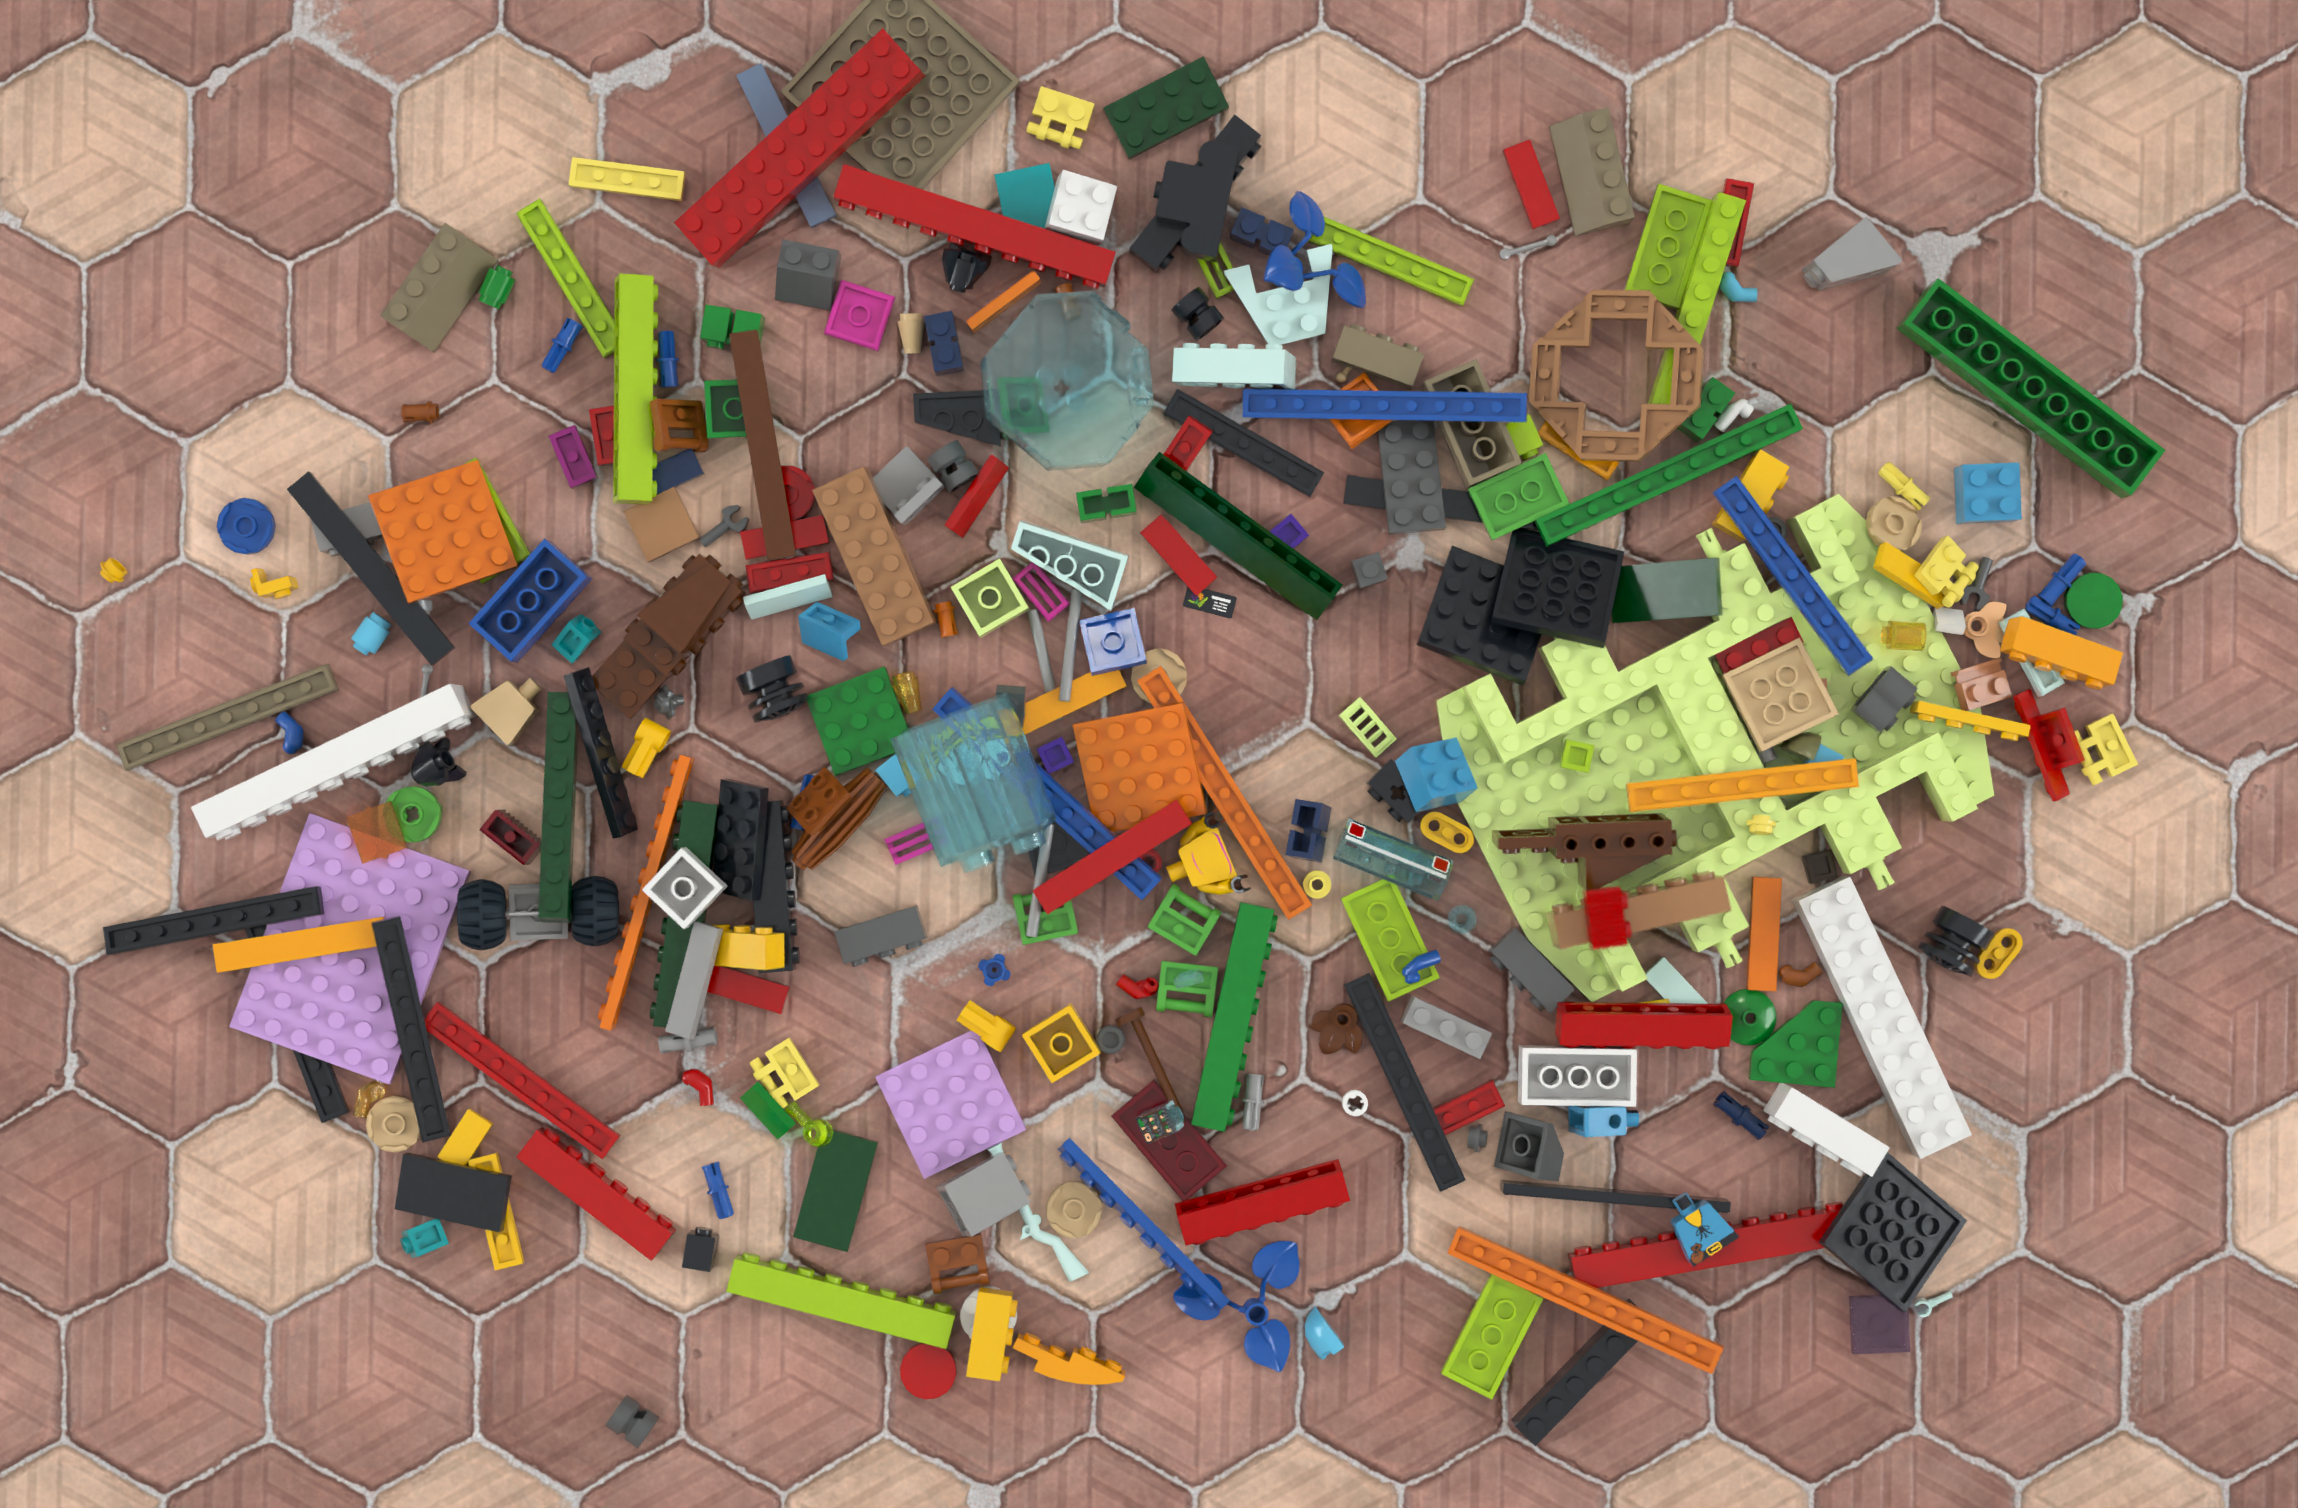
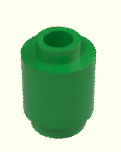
(496, 287)

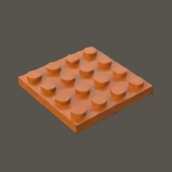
(442, 531)
(1139, 765)

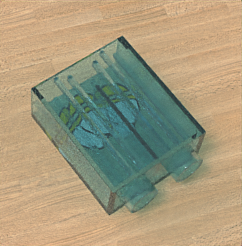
(975, 783)

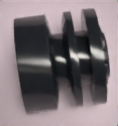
(772, 689)
(1956, 941)

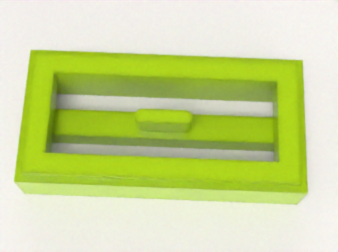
(1226, 288)

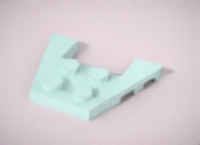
(1285, 314)

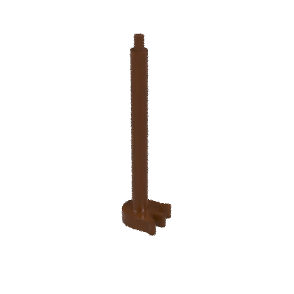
(1133, 1017)

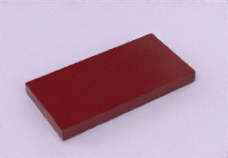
(1181, 1158)

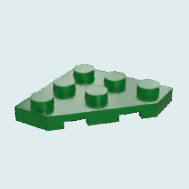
(1801, 1048)

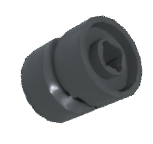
(946, 458)
(632, 1421)

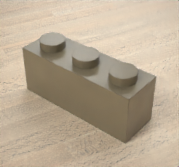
(1378, 356)

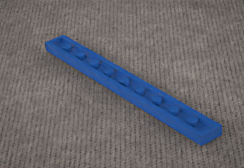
(1385, 405)
(1074, 816)

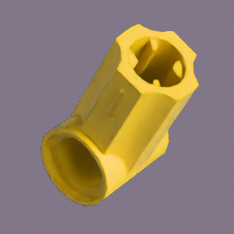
(649, 741)
(993, 1029)

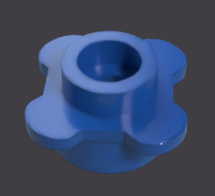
(991, 977)

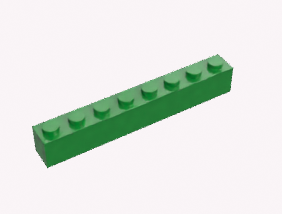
(1233, 1015)

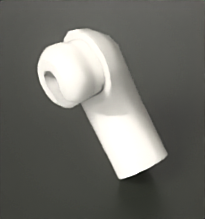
(1730, 413)

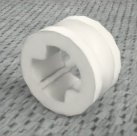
(1357, 1111)

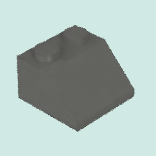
(807, 274)

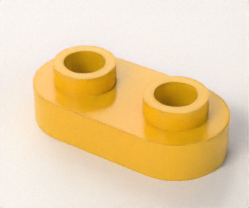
(1447, 830)
(1999, 955)

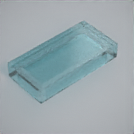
(1188, 978)

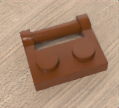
(678, 415)
(955, 1254)

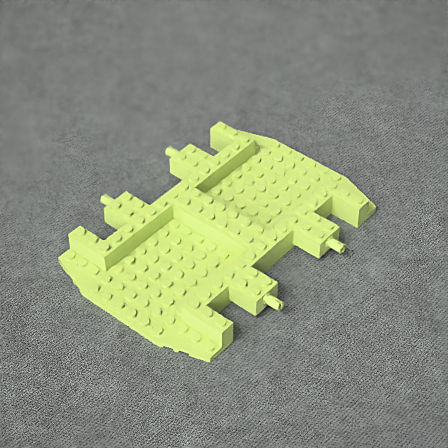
(1678, 720)

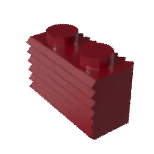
(512, 836)

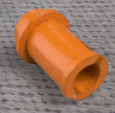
(946, 619)

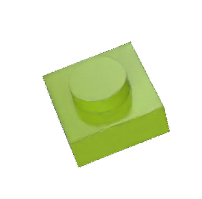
(1577, 756)

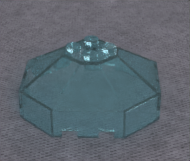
(1091, 351)

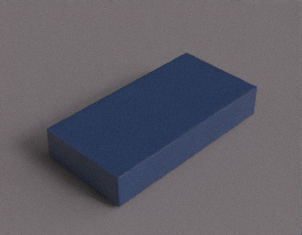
(676, 470)

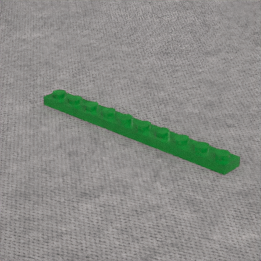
(1668, 475)

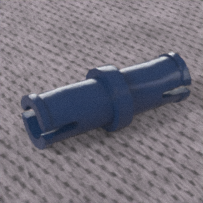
(1741, 1115)

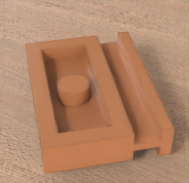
(1981, 684)

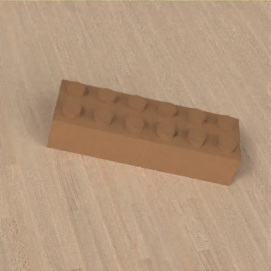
(875, 556)
(1647, 907)

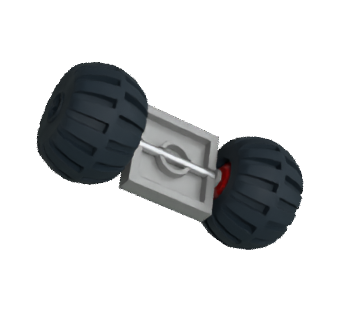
(484, 913)

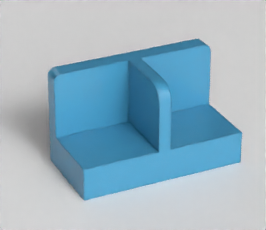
(827, 629)

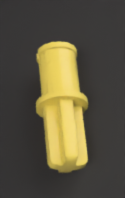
(1903, 485)

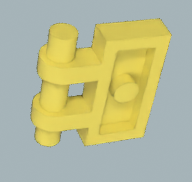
(1064, 110)
(1940, 565)
(2111, 747)
(791, 1069)

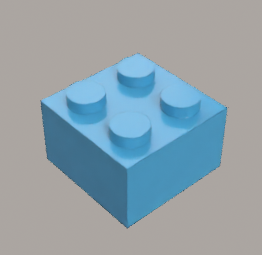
(1987, 493)
(1436, 774)

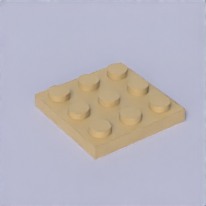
(1779, 695)

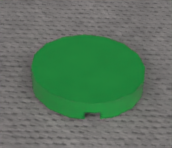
(2093, 600)

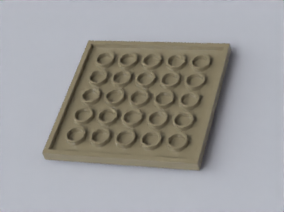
(939, 113)

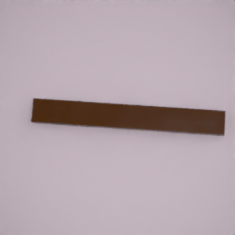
(762, 444)

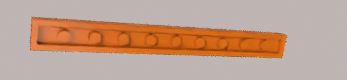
(1232, 803)
(642, 903)
(1586, 1300)

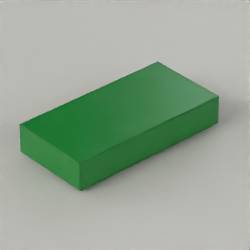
(767, 1110)

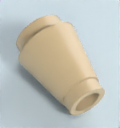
(911, 331)

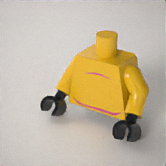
(1206, 859)

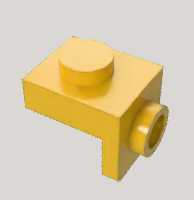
(278, 588)

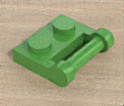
(1053, 925)
(1180, 928)
(1166, 982)

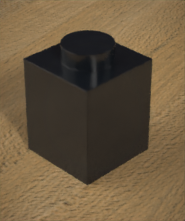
(700, 1249)

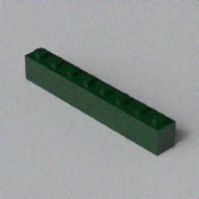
(1238, 536)
(558, 810)
(698, 834)

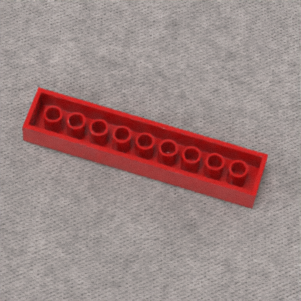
(799, 149)

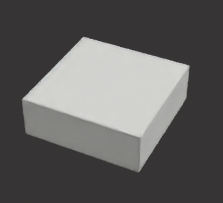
(1949, 620)

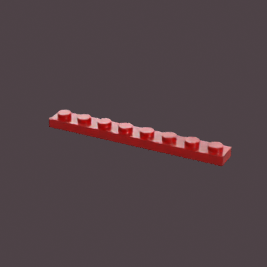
(520, 1080)

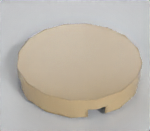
(1894, 522)
(1170, 663)
(393, 1124)
(1074, 1209)

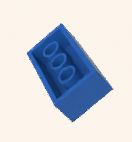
(530, 601)

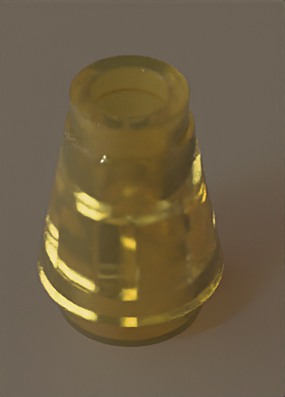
(907, 690)

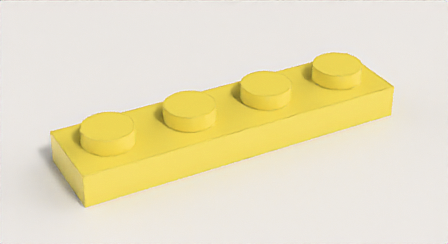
(627, 179)

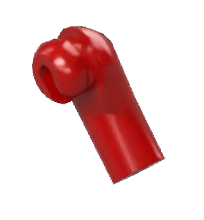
(701, 1083)

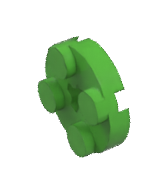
(428, 809)

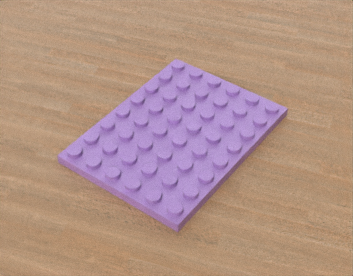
(339, 1001)

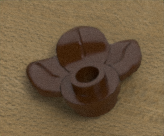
(1336, 1033)

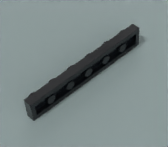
(600, 752)

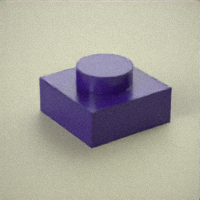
(1290, 531)
(1055, 755)

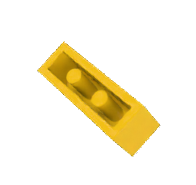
(1761, 479)
(749, 948)
(991, 1334)

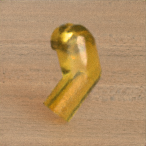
(366, 1095)

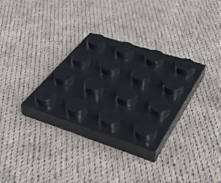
(1558, 588)
(1462, 616)
(1893, 1232)

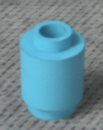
(371, 634)

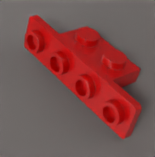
(2051, 741)

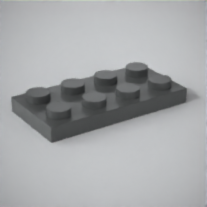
(1411, 477)

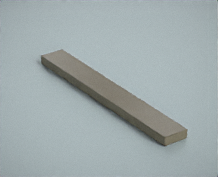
(227, 717)

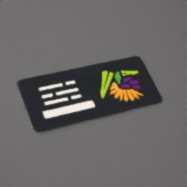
(1211, 602)

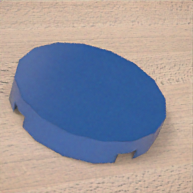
(246, 526)

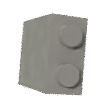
(1852, 258)
(984, 1194)

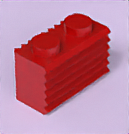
(1606, 917)

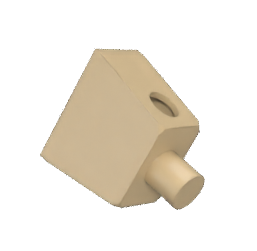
(509, 709)

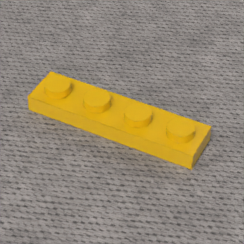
(1957, 718)
(503, 1245)

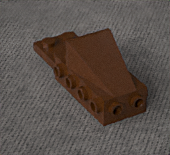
(668, 633)
(1599, 843)

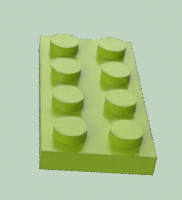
(1668, 244)
(1387, 936)
(1491, 1336)

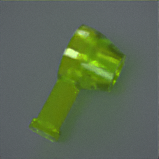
(822, 1127)

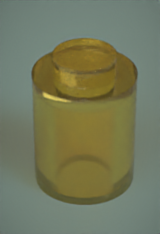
(1904, 635)

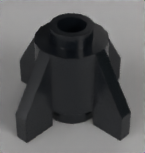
(963, 267)
(435, 765)

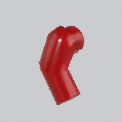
(1138, 989)

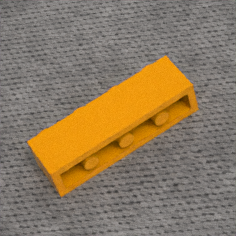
(2061, 652)

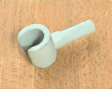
(1931, 1303)

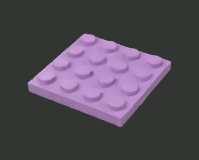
(950, 1103)

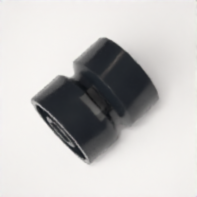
(1197, 313)

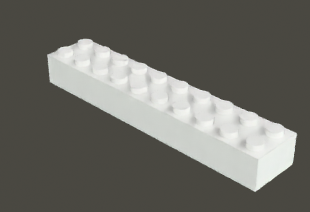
(333, 762)
(1881, 1017)

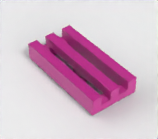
(1056, 610)
(893, 850)

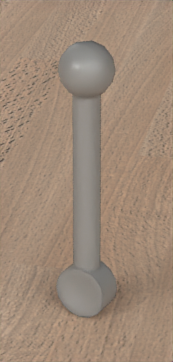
(1506, 253)
(426, 670)

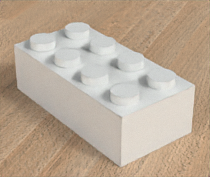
(1577, 1076)
(1832, 1133)

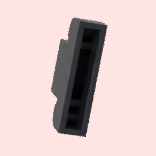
(1198, 197)

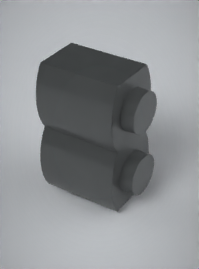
(1884, 699)

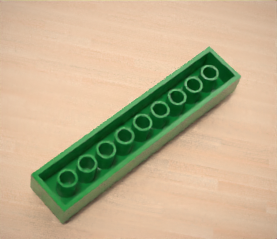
(2030, 389)

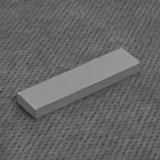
(694, 980)

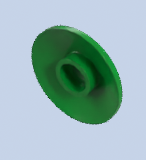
(1755, 1002)

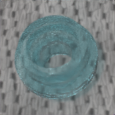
(1471, 919)

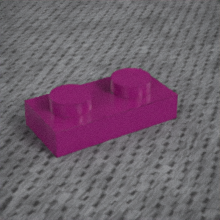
(573, 456)

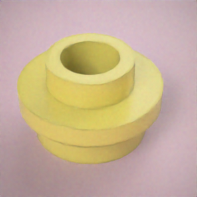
(1761, 825)
(1307, 884)

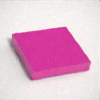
(859, 315)

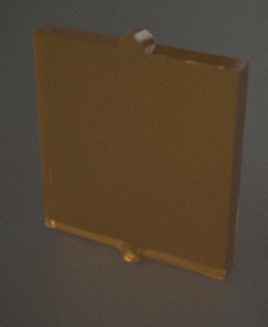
(376, 832)

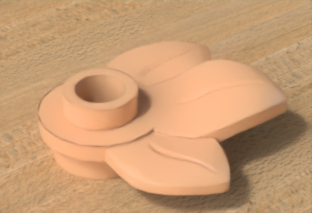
(1990, 633)

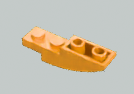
(1079, 1368)

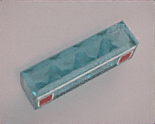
(1393, 859)

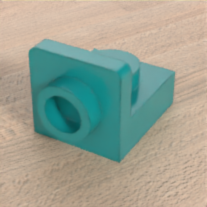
(576, 637)
(423, 1238)

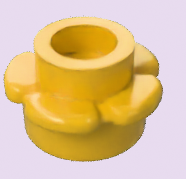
(113, 570)

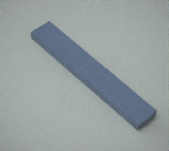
(770, 114)

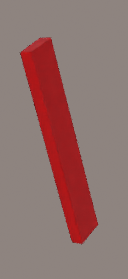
(1112, 856)

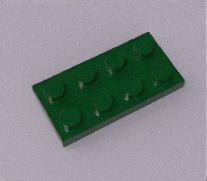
(1166, 108)

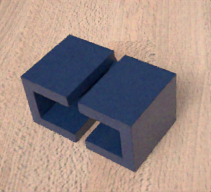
(1251, 226)
(945, 354)
(1314, 820)

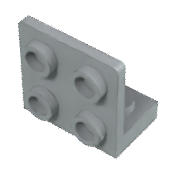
(907, 485)

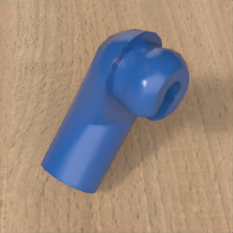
(293, 733)
(1420, 962)

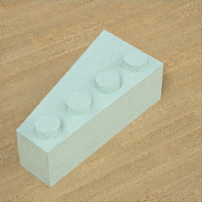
(1234, 366)
(1079, 563)

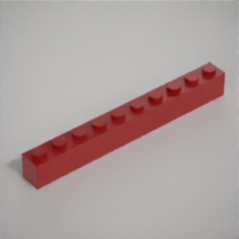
(973, 226)
(1664, 1256)

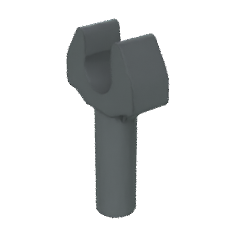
(725, 526)
(1978, 584)

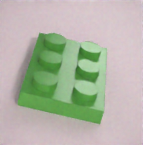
(1518, 496)

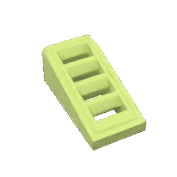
(1350, 710)

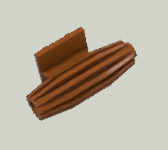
(832, 813)

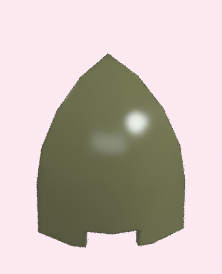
(1802, 745)

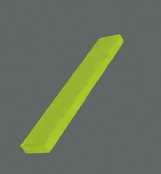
(1394, 262)
(569, 275)

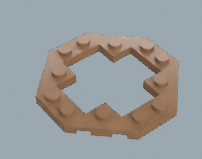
(1656, 420)

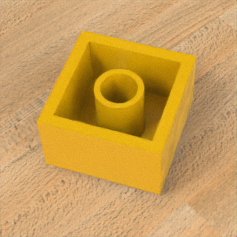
(1061, 1043)

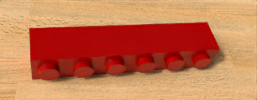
(1643, 1025)
(596, 1193)
(1262, 1202)

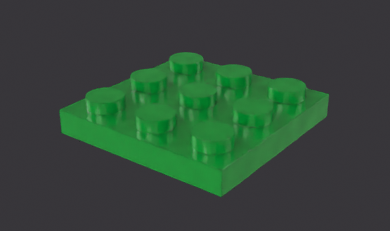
(857, 720)

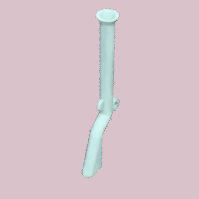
(1070, 1264)

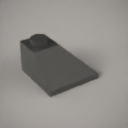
(1529, 1148)

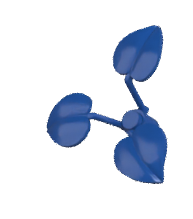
(1286, 270)
(1268, 1342)

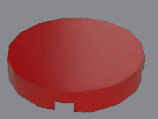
(798, 492)
(928, 1371)

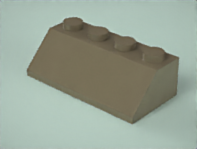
(1592, 172)
(439, 287)
(1477, 447)

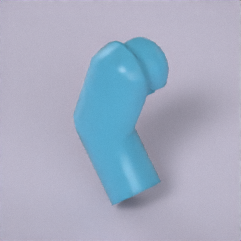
(1734, 291)

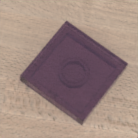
(1877, 1326)

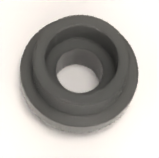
(1477, 1137)

